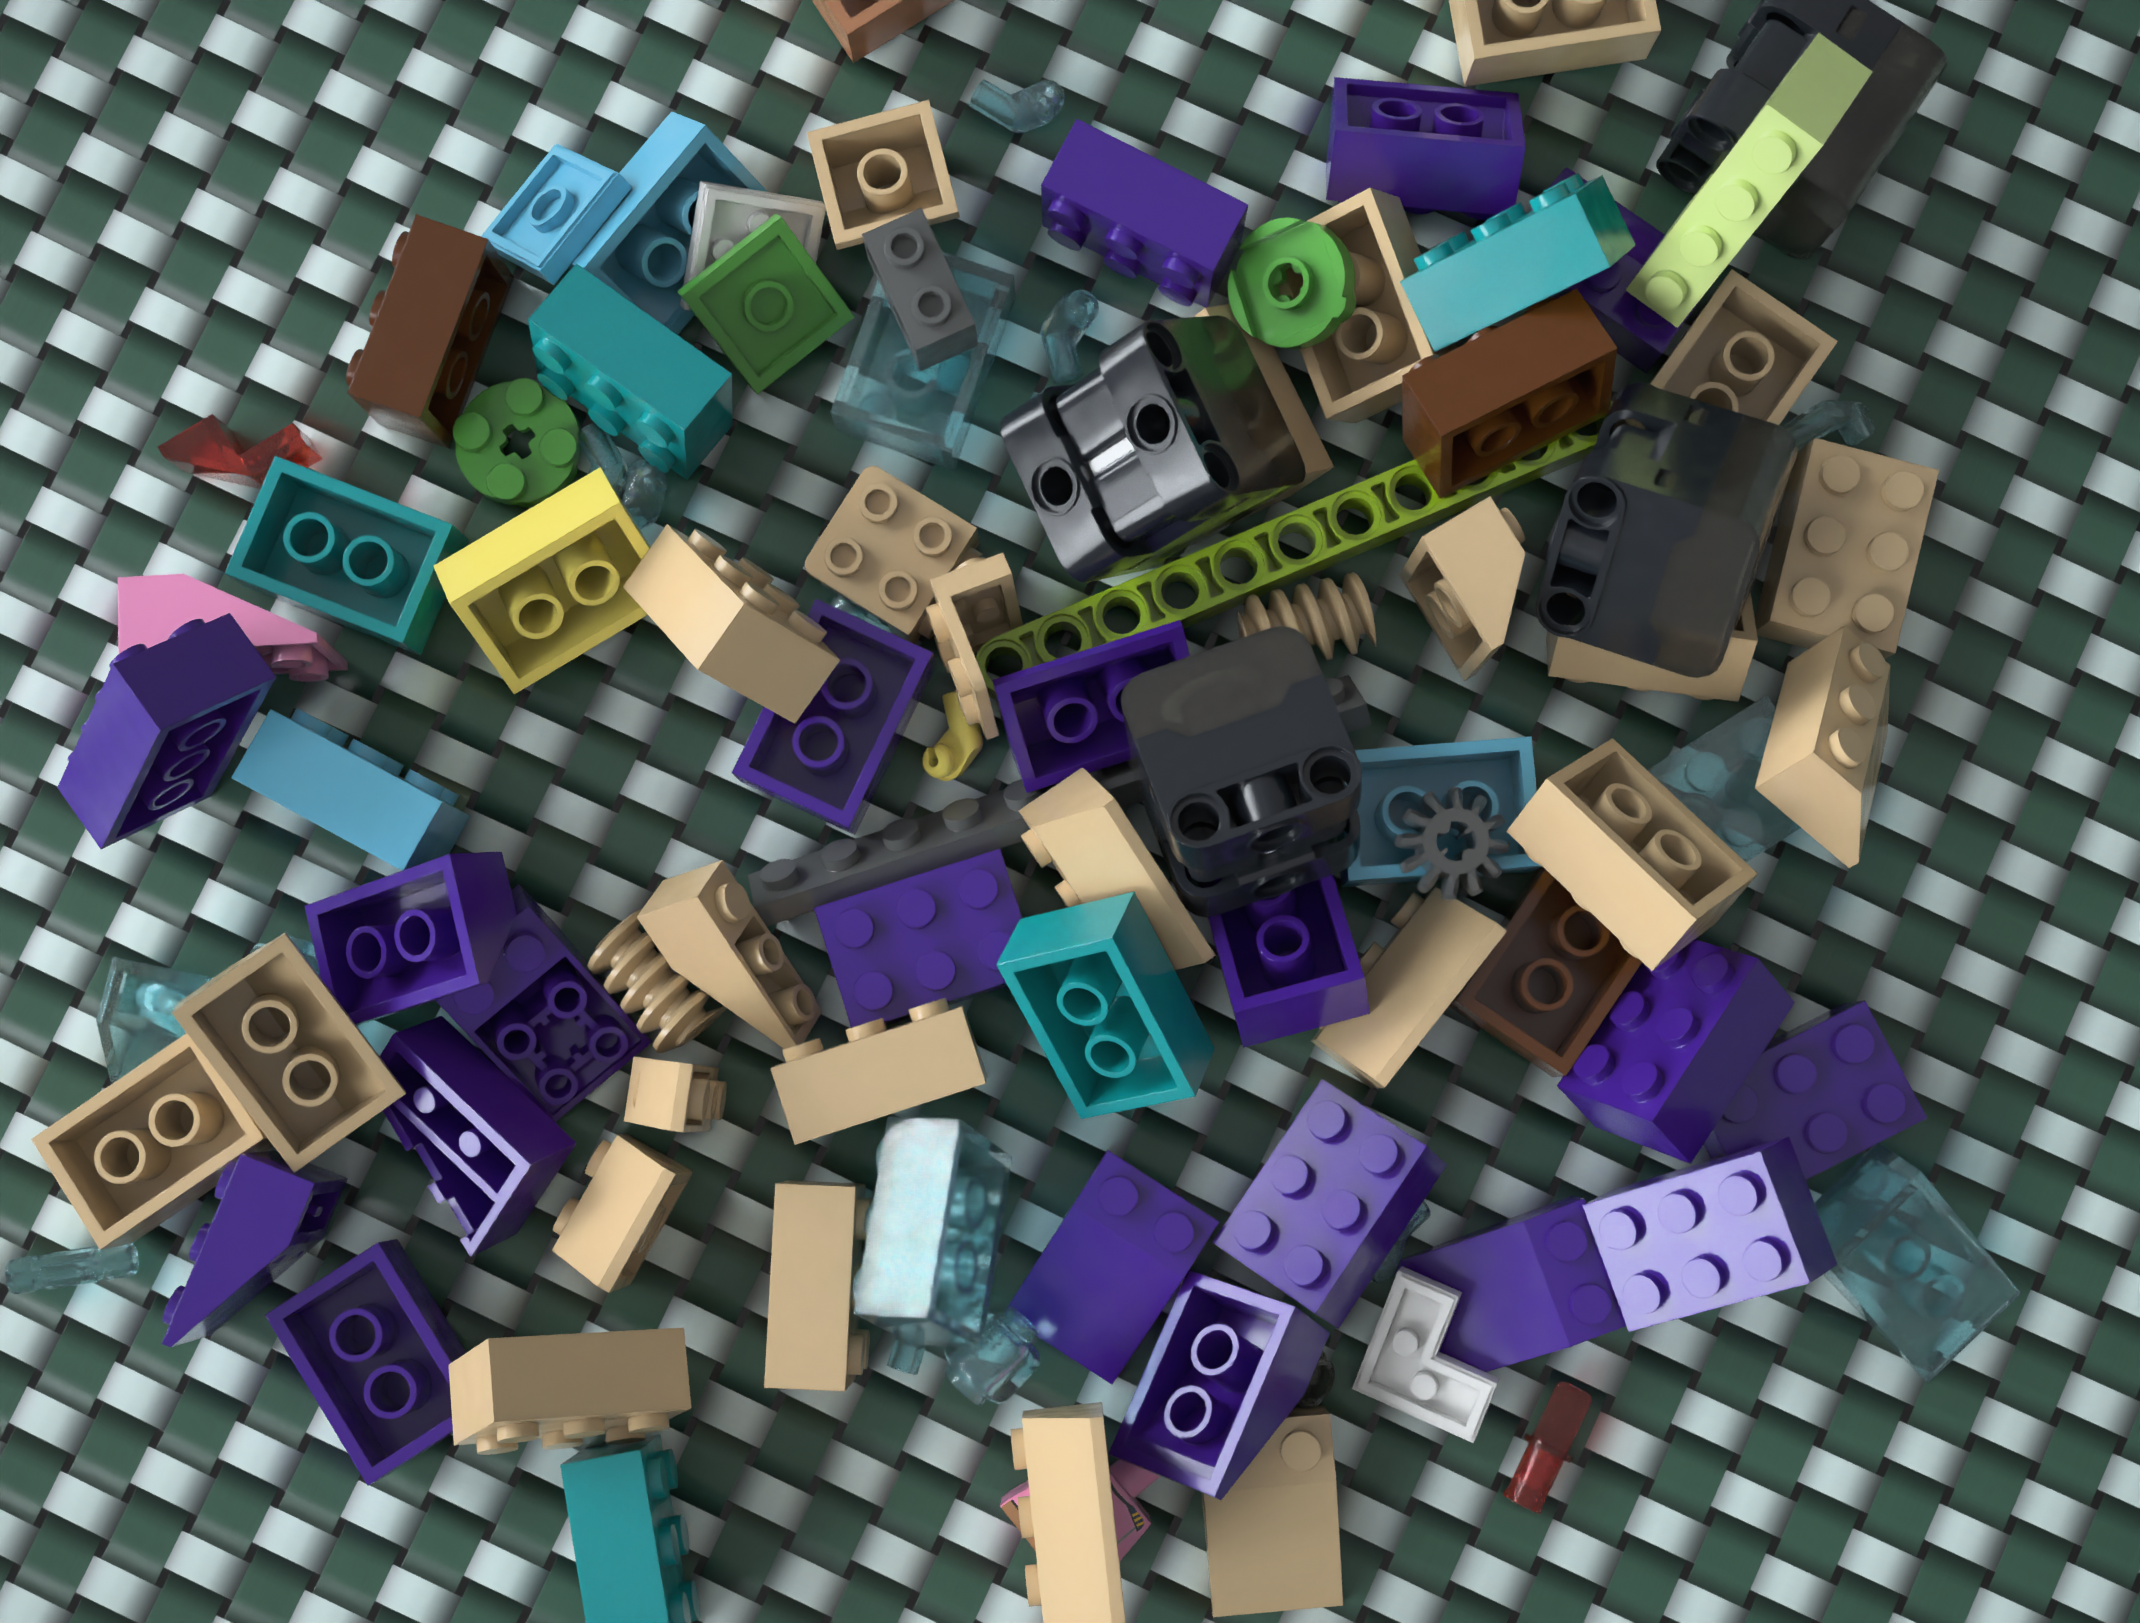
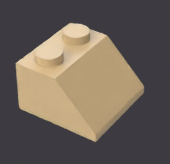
(881, 171)
(619, 1212)

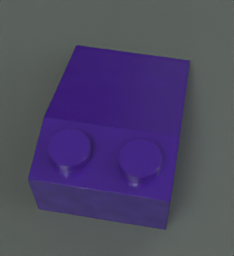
(1112, 1266)
(1523, 1286)
(1217, 1384)

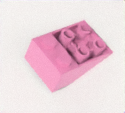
(159, 604)

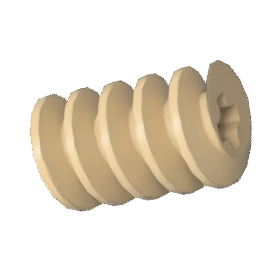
(1320, 619)
(651, 986)

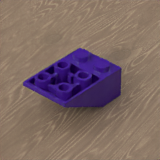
(546, 1015)
(258, 1232)

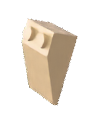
(1278, 1525)

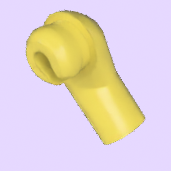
(956, 747)

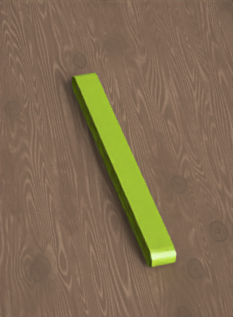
(1271, 567)

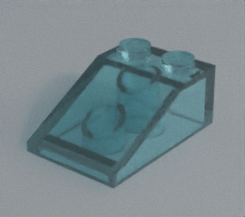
(1910, 1261)

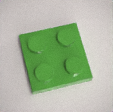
(766, 303)

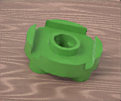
(1323, 299)
(484, 431)

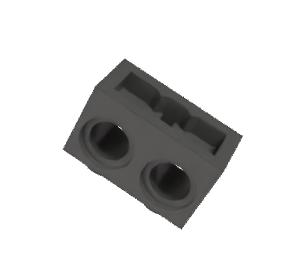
(920, 289)

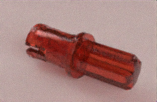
(1548, 1446)

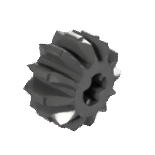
(1465, 863)

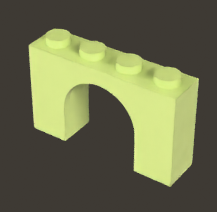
(1750, 180)

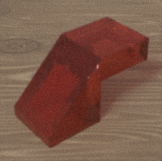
(215, 452)

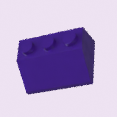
(1426, 146)
(1632, 325)
(1071, 707)
(413, 934)

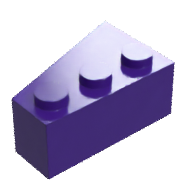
(473, 1131)

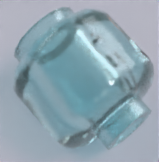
(1001, 1364)

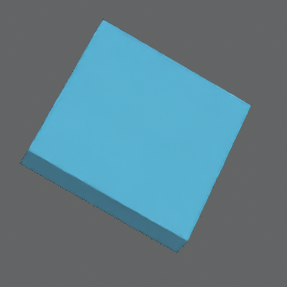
(556, 213)

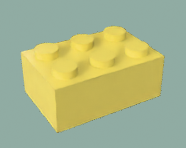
(548, 581)

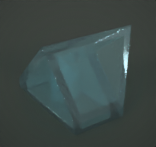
(137, 1011)

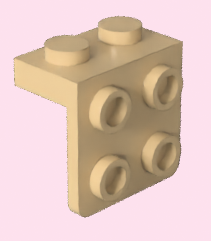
(888, 548)
(969, 610)

